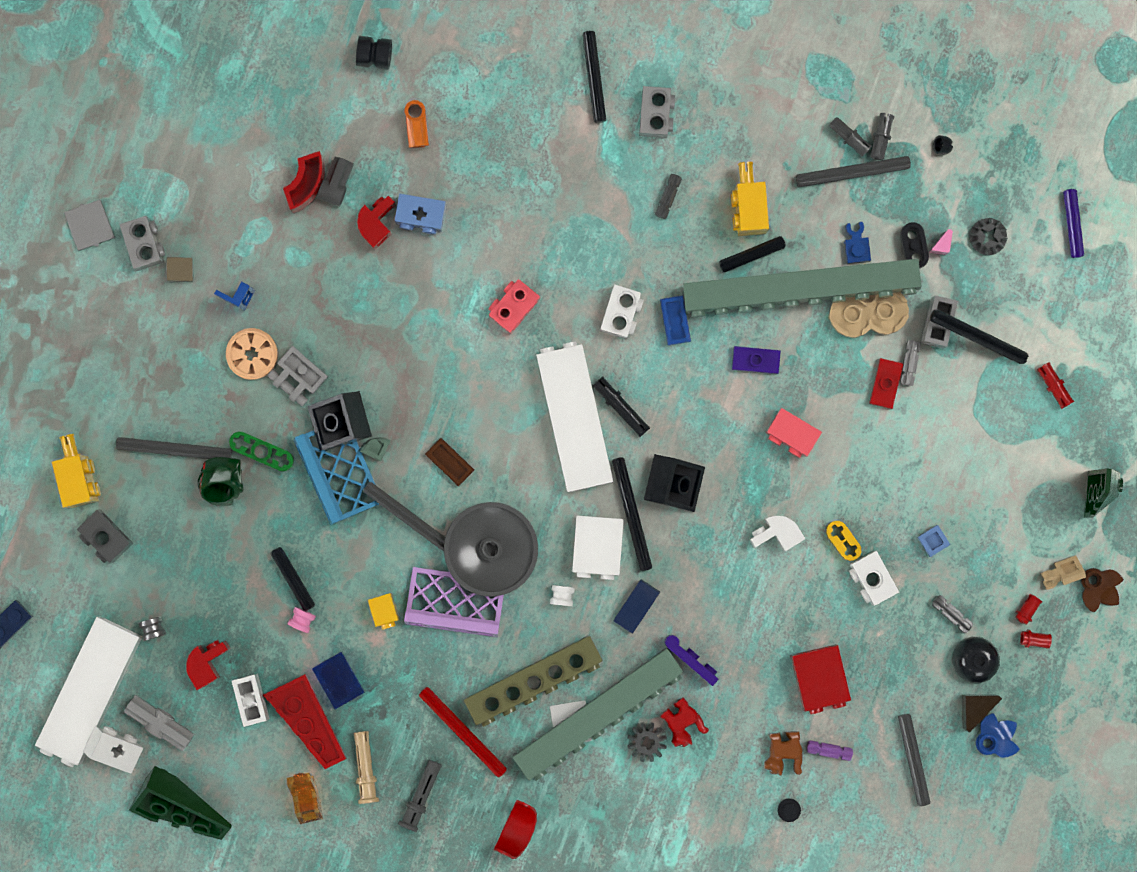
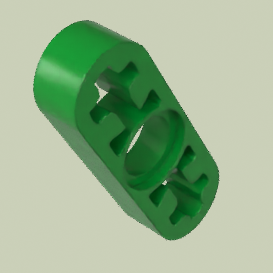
(243, 450)

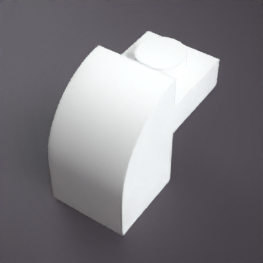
(784, 530)

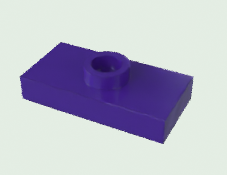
(756, 360)

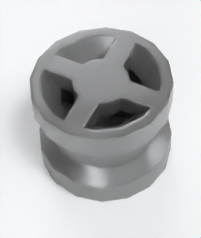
(152, 628)

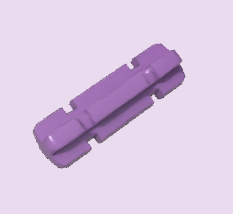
(829, 750)

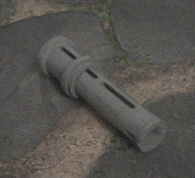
(417, 806)

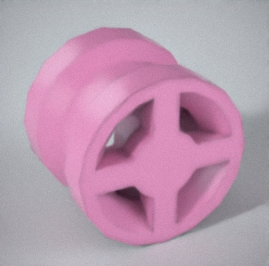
(301, 620)

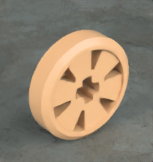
(245, 341)

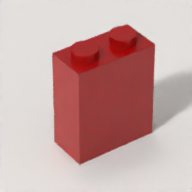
(821, 679)

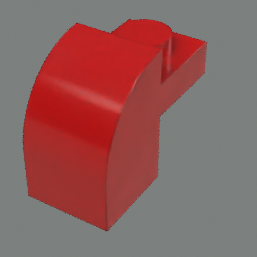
(369, 222)
(200, 666)

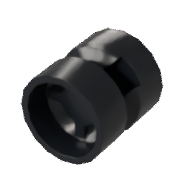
(374, 52)

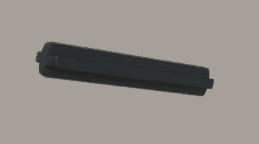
(594, 76)

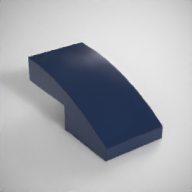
(636, 606)

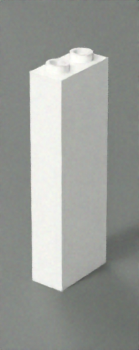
(574, 417)
(88, 691)

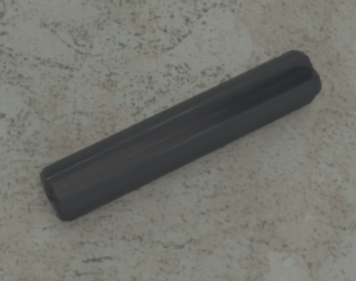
(752, 254)
(292, 579)

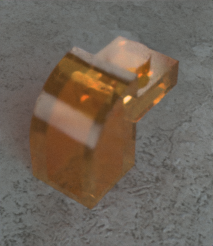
(305, 797)

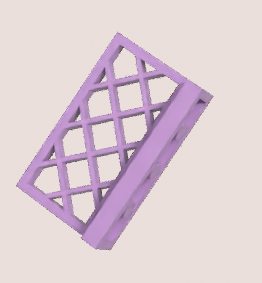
(446, 621)

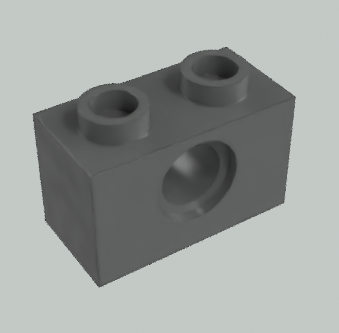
(117, 542)

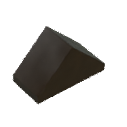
(976, 707)

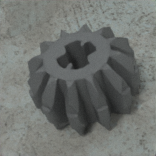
(642, 748)

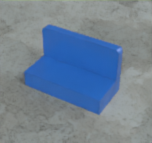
(241, 298)

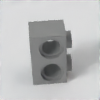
(650, 112)
(137, 245)

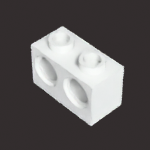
(615, 310)

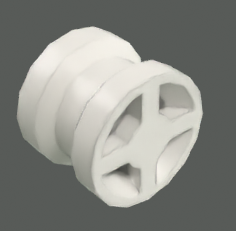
(562, 595)

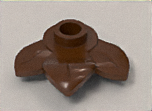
(1103, 590)

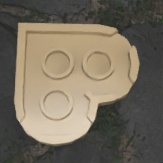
(877, 314)

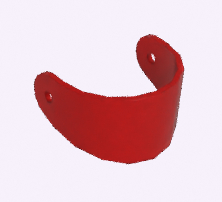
(517, 830)

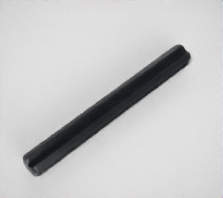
(979, 336)
(632, 514)

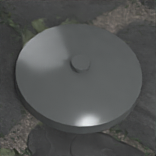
(491, 549)

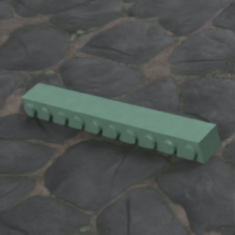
(802, 286)

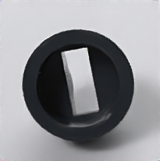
(942, 145)

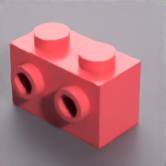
(513, 306)
(793, 433)

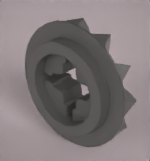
(977, 236)

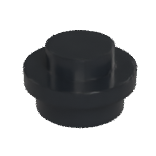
(789, 810)

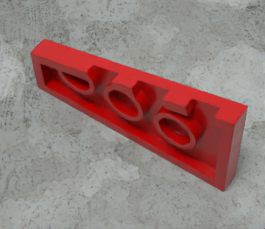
(302, 711)

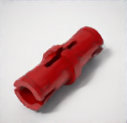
(1055, 385)

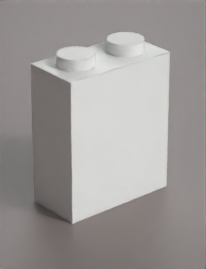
(597, 546)

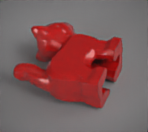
(682, 719)

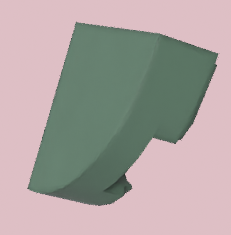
(375, 447)

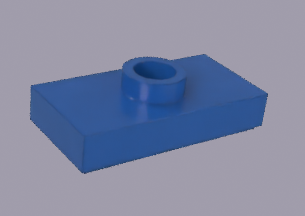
(675, 320)

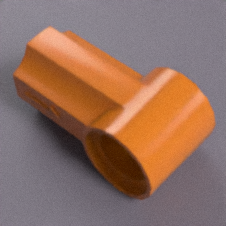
(416, 127)

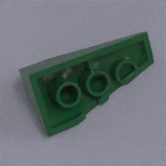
(1101, 489)
(171, 800)

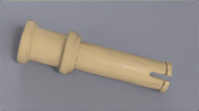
(365, 773)

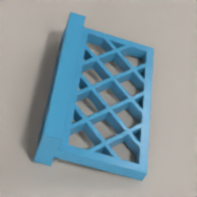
(322, 485)

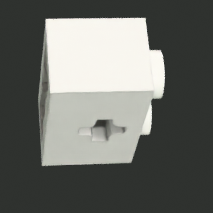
(250, 700)
(101, 748)

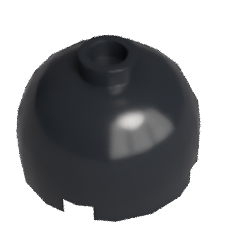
(976, 659)

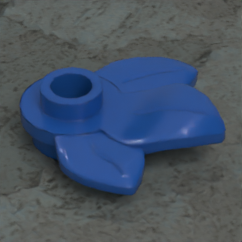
(1000, 736)

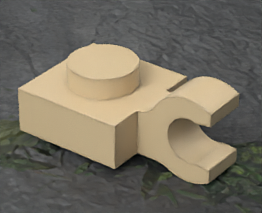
(1067, 571)

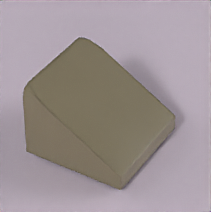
(179, 269)

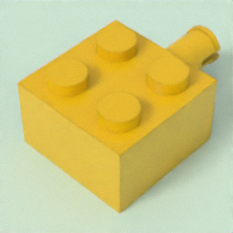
(750, 204)
(75, 476)

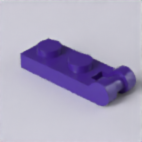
(690, 658)

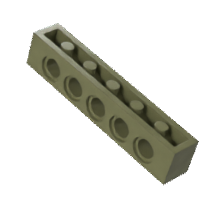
(477, 702)

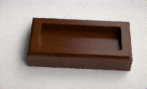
(449, 462)

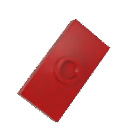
(886, 383)

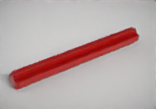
(462, 732)

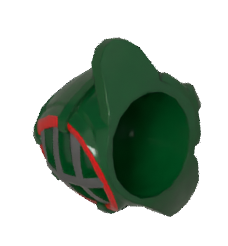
(220, 480)

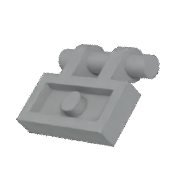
(302, 370)

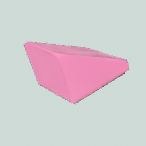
(943, 244)

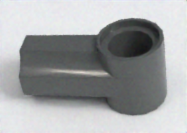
(334, 186)

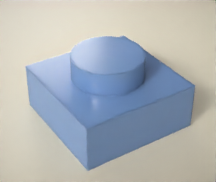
(933, 540)

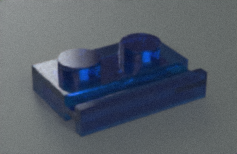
(338, 680)

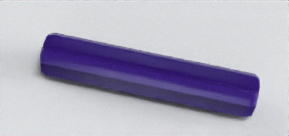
(1073, 223)

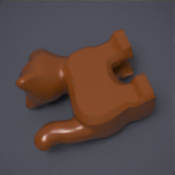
(784, 750)

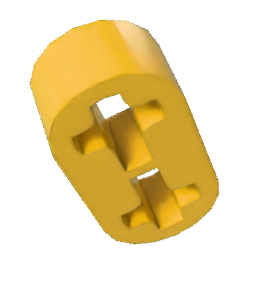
(848, 537)

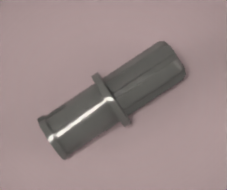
(882, 136)
(851, 137)

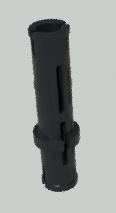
(621, 406)

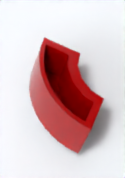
(306, 183)

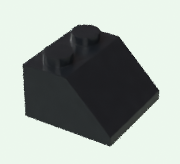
(339, 420)
(674, 483)

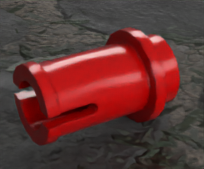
(1028, 609)
(1035, 639)

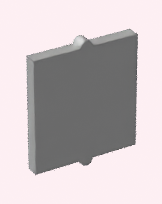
(89, 225)

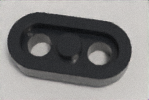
(916, 245)

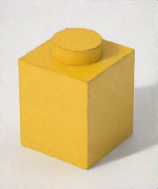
(384, 611)

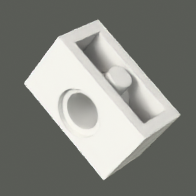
(885, 586)

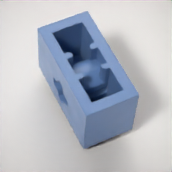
(432, 208)

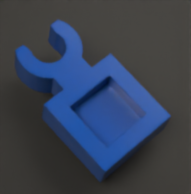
(857, 248)

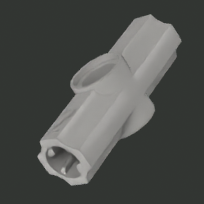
(159, 723)

